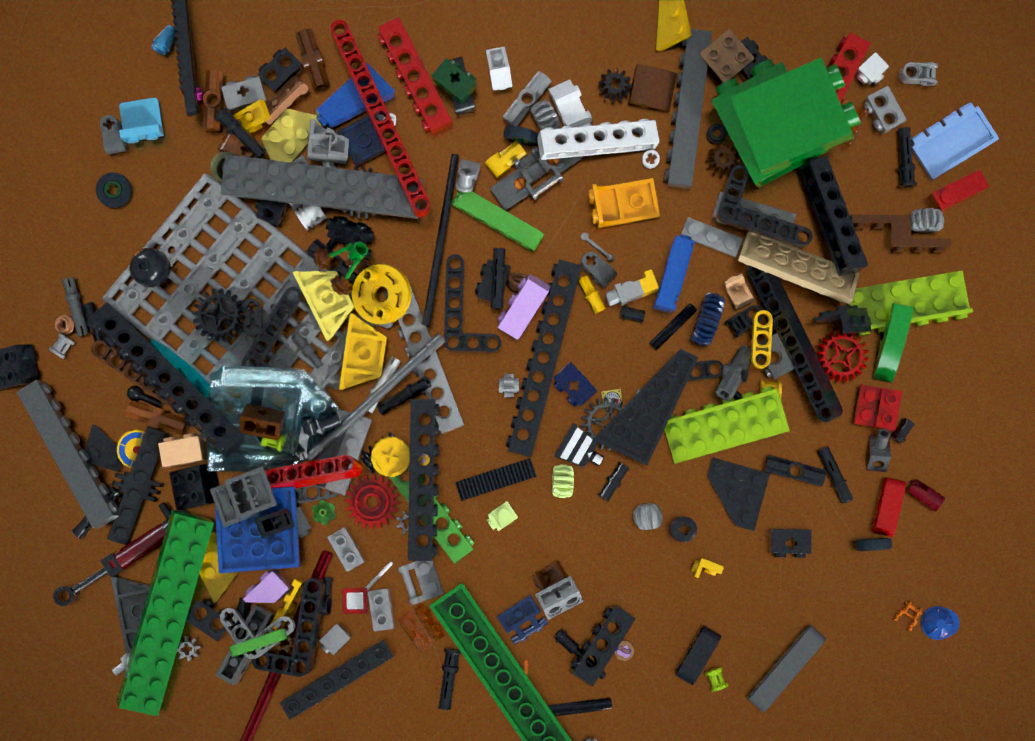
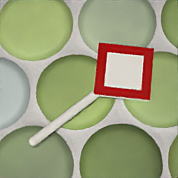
(356, 599)

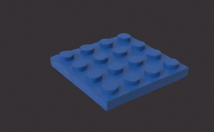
(243, 548)

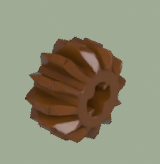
(715, 159)

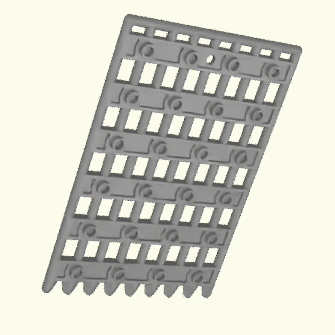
(243, 285)

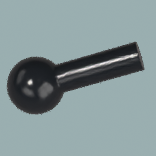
(135, 393)

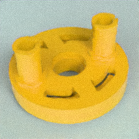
(374, 278)

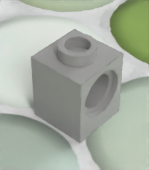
(334, 639)

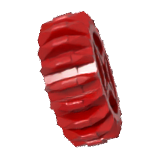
(826, 364)

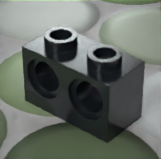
(283, 73)
(207, 624)

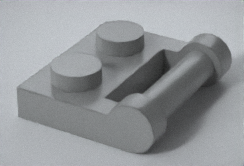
(427, 579)

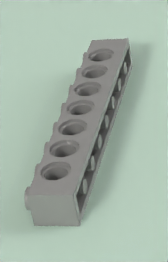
(440, 381)

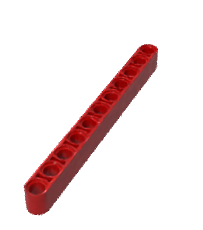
(379, 108)

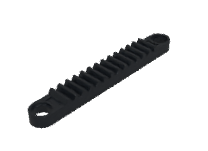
(185, 55)

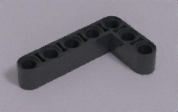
(756, 217)
(273, 320)
(457, 332)
(299, 655)

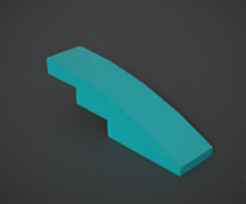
(184, 368)

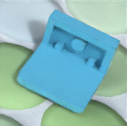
(141, 120)

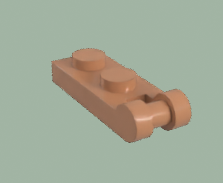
(285, 96)

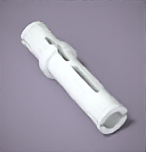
(389, 369)

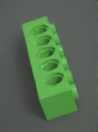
(456, 551)

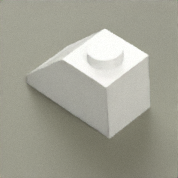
(499, 68)

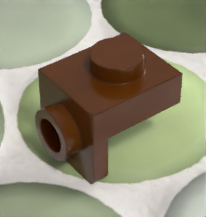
(549, 576)

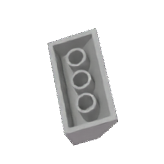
(349, 443)

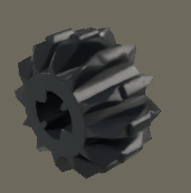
(622, 87)

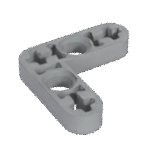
(250, 635)

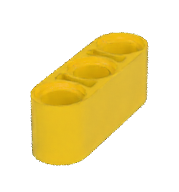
(766, 330)

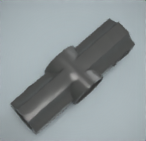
(735, 373)

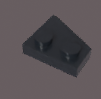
(102, 450)

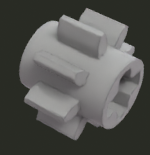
(508, 385)
(402, 524)
(191, 643)

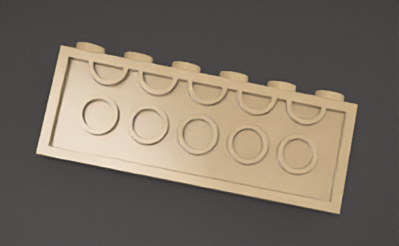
(797, 267)

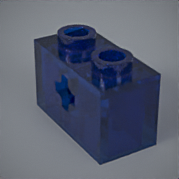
(585, 388)

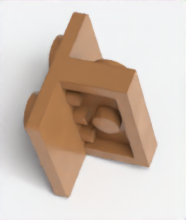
(727, 56)

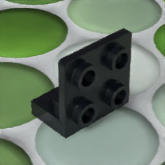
(192, 486)

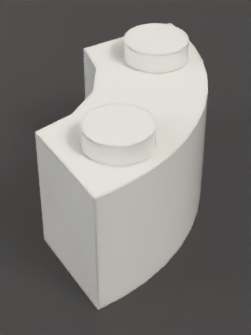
(569, 104)

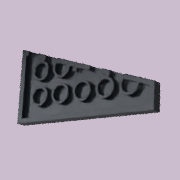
(642, 421)

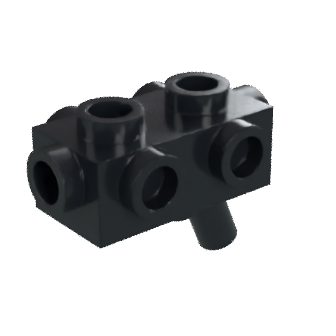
(347, 231)

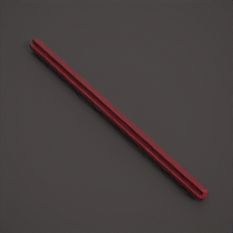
(273, 678)

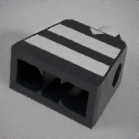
(578, 448)

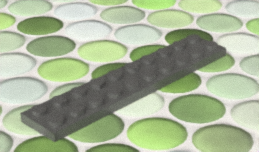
(315, 186)

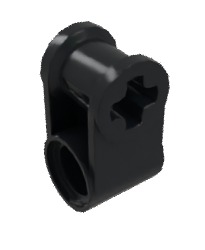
(743, 321)

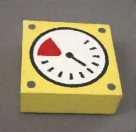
(612, 394)

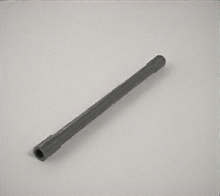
(429, 348)

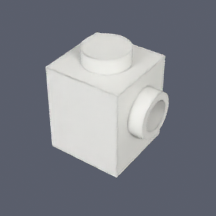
(872, 70)

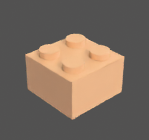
(184, 451)

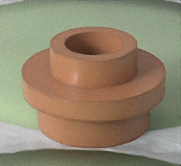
(60, 324)

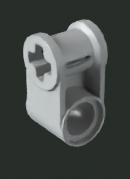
(922, 73)
(467, 175)

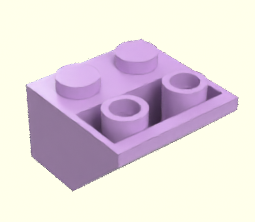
(270, 589)

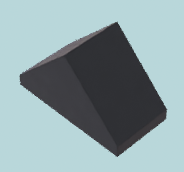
(274, 523)

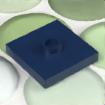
(362, 141)

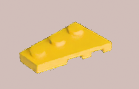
(672, 24)

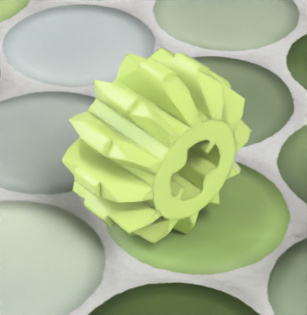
(562, 481)

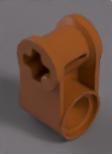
(232, 144)

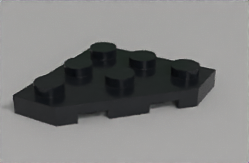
(739, 490)

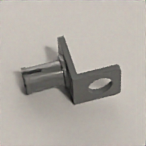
(880, 450)

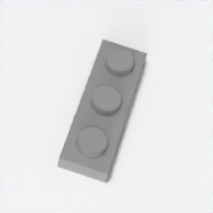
(712, 237)

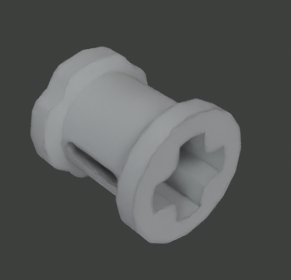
(61, 345)

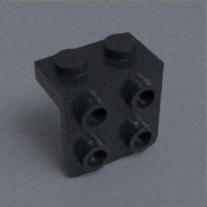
(853, 318)
(17, 366)

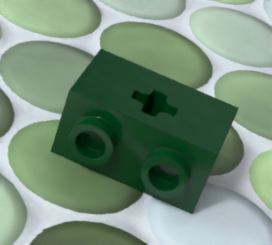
(443, 78)

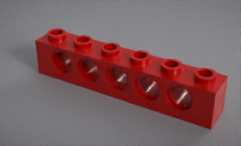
(395, 30)
(858, 49)

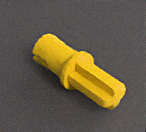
(591, 294)

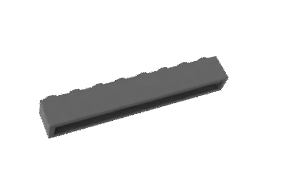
(688, 111)
(68, 454)

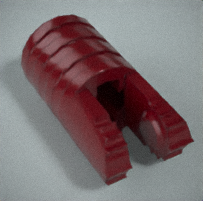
(926, 494)

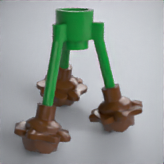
(355, 260)

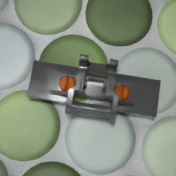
(529, 169)

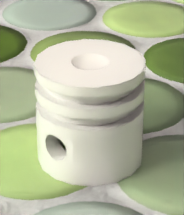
(310, 215)

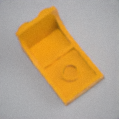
(623, 203)

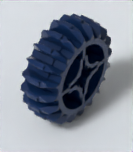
(708, 319)

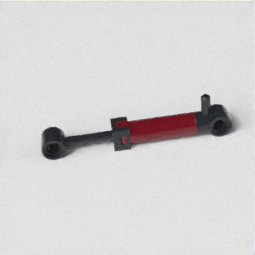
(121, 559)

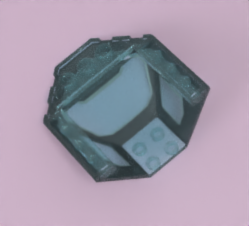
(270, 388)

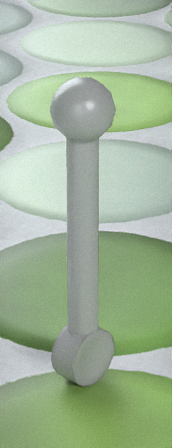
(585, 237)

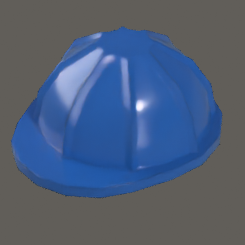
(939, 622)

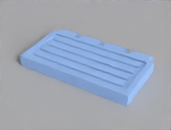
(953, 143)

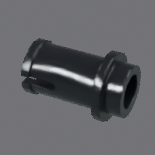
(632, 314)
(902, 431)

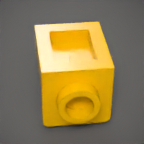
(710, 567)

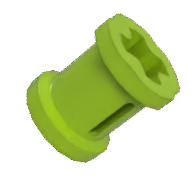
(278, 444)
(716, 679)

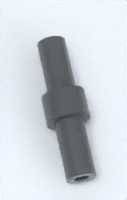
(308, 350)

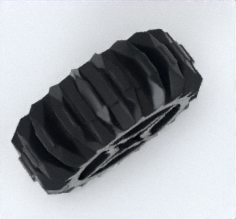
(201, 313)

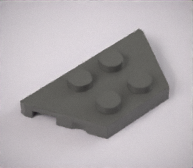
(130, 601)

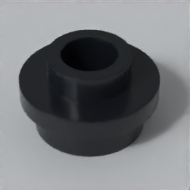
(721, 129)

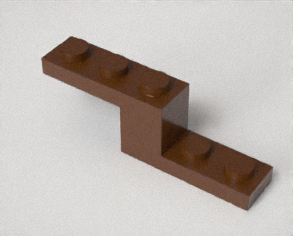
(900, 233)

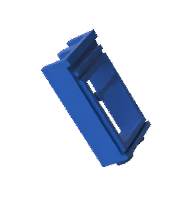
(674, 273)

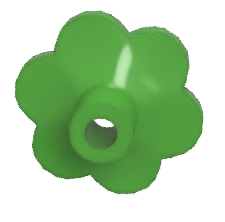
(329, 513)

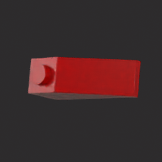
(958, 190)

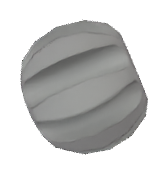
(648, 516)

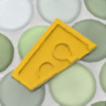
(289, 606)

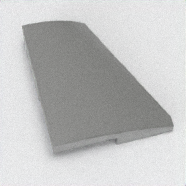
(326, 145)

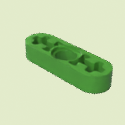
(258, 642)

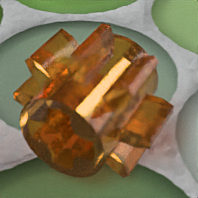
(291, 639)

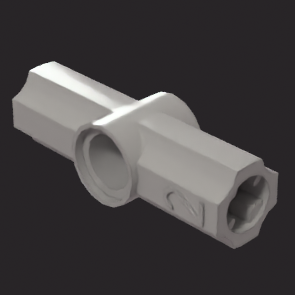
(534, 89)

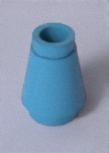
(164, 40)

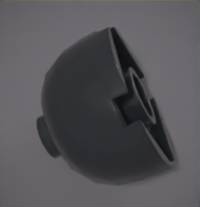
(150, 267)

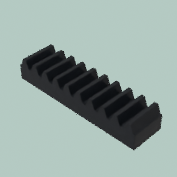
(495, 479)

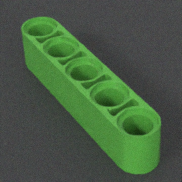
(498, 219)

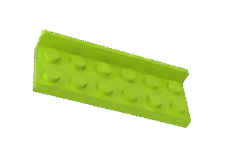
(930, 296)
(726, 425)

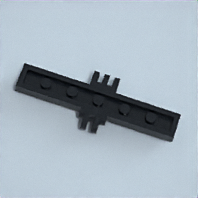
(136, 485)

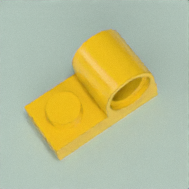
(253, 116)

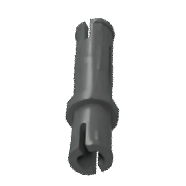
(73, 299)

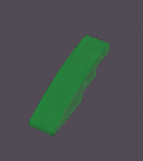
(893, 342)

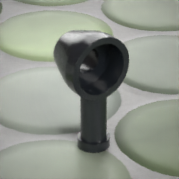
(327, 602)

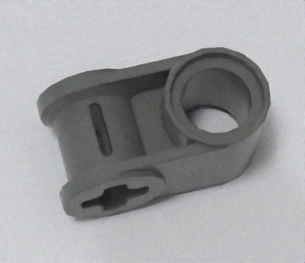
(111, 137)
(601, 272)

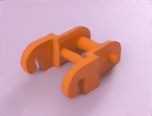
(904, 611)

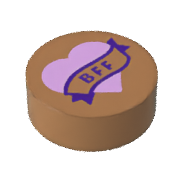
(624, 651)

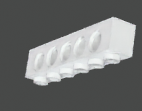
(590, 146)

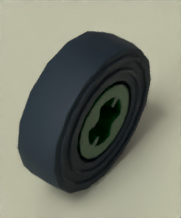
(521, 135)
(104, 185)
(873, 544)

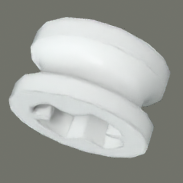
(645, 156)

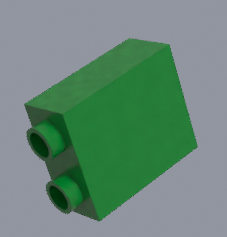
(761, 72)
(795, 115)

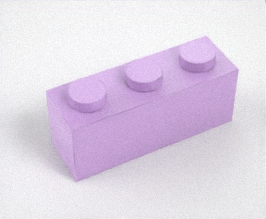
(523, 306)

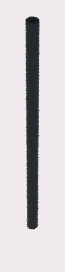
(440, 240)

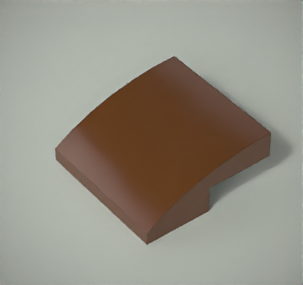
(652, 87)

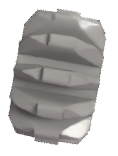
(545, 115)
(927, 220)

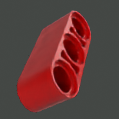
(889, 507)

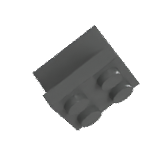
(243, 496)

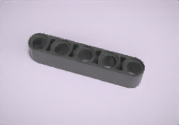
(786, 668)

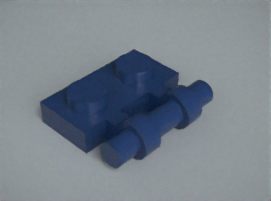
(519, 614)

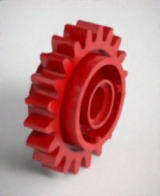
(359, 504)

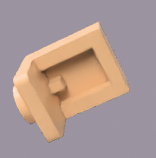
(738, 291)

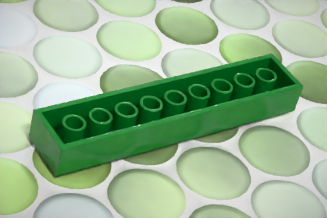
(164, 613)
(497, 667)

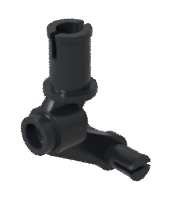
(309, 427)

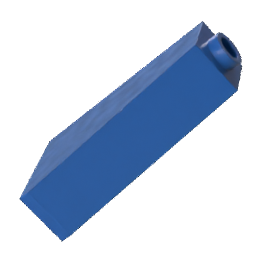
(346, 102)

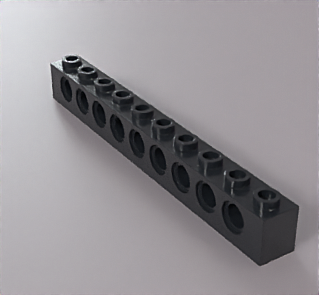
(571, 272)
(108, 316)

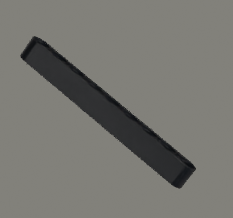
(797, 349)

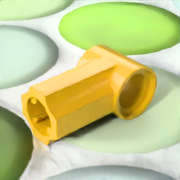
(501, 162)

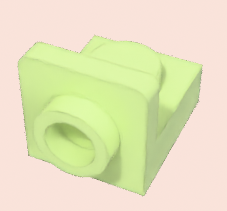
(501, 516)

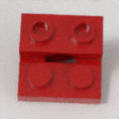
(886, 411)

